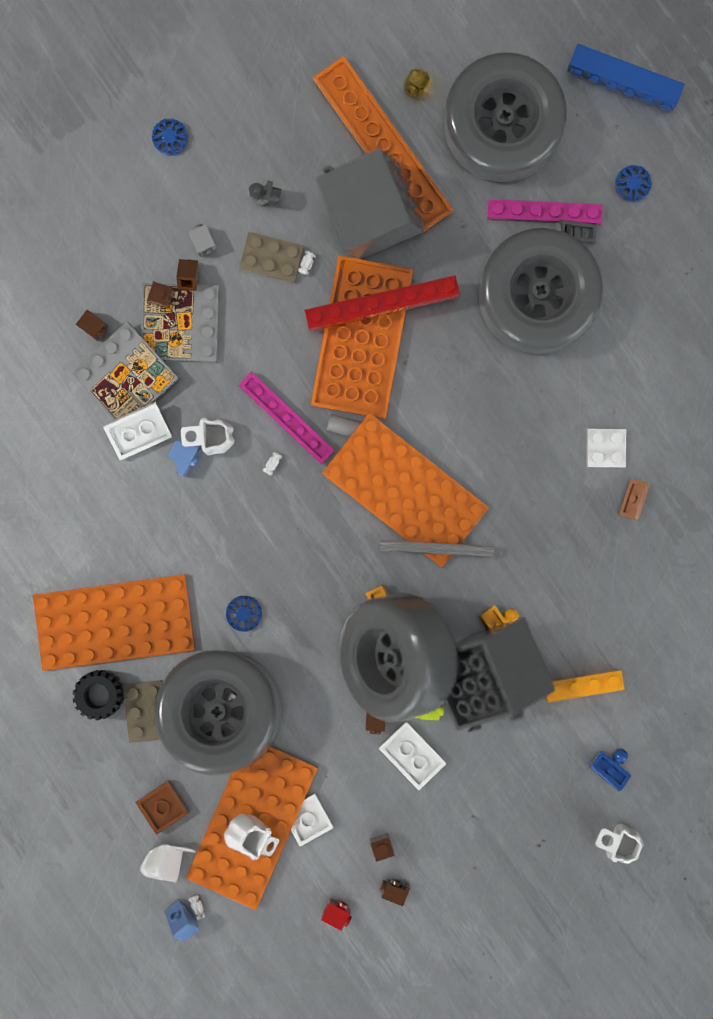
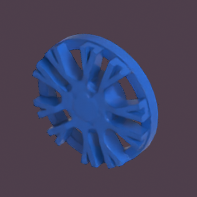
(169, 136)
(633, 183)
(243, 613)

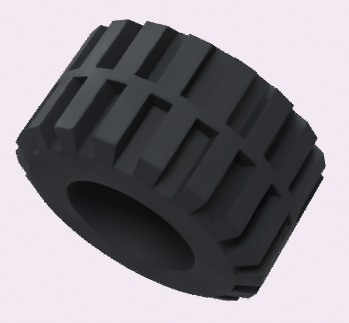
(82, 699)

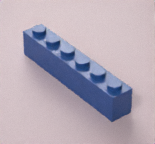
(625, 77)

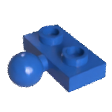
(610, 769)

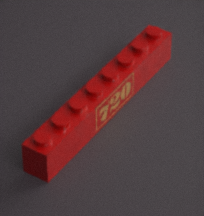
(382, 303)

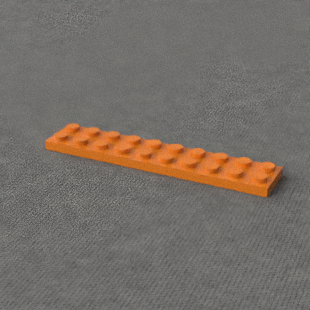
(374, 131)

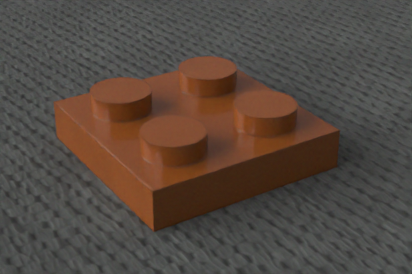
(162, 807)

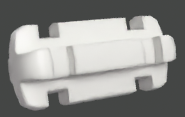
(306, 263)
(272, 463)
(196, 907)

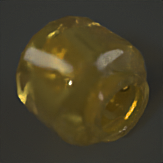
(416, 83)

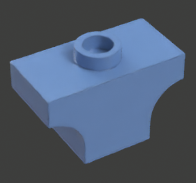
(184, 457)
(181, 921)

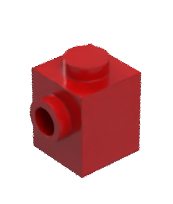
(336, 914)

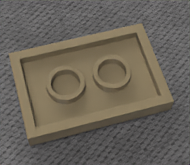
(271, 257)
(140, 710)

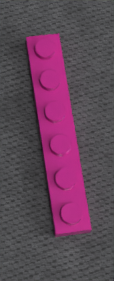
(543, 211)
(286, 418)

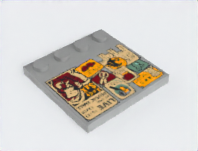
(187, 328)
(125, 373)

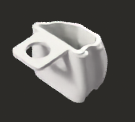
(212, 434)
(249, 836)
(623, 845)
(163, 863)

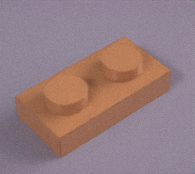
(634, 499)

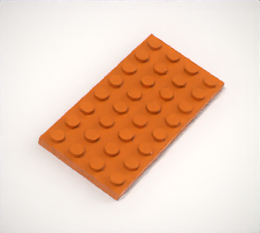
(362, 355)
(404, 488)
(113, 622)
(274, 794)

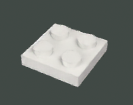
(606, 448)
(311, 821)

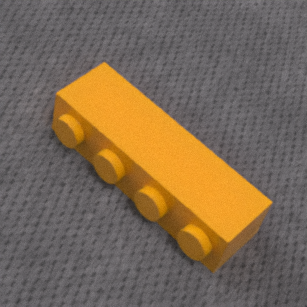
(586, 685)

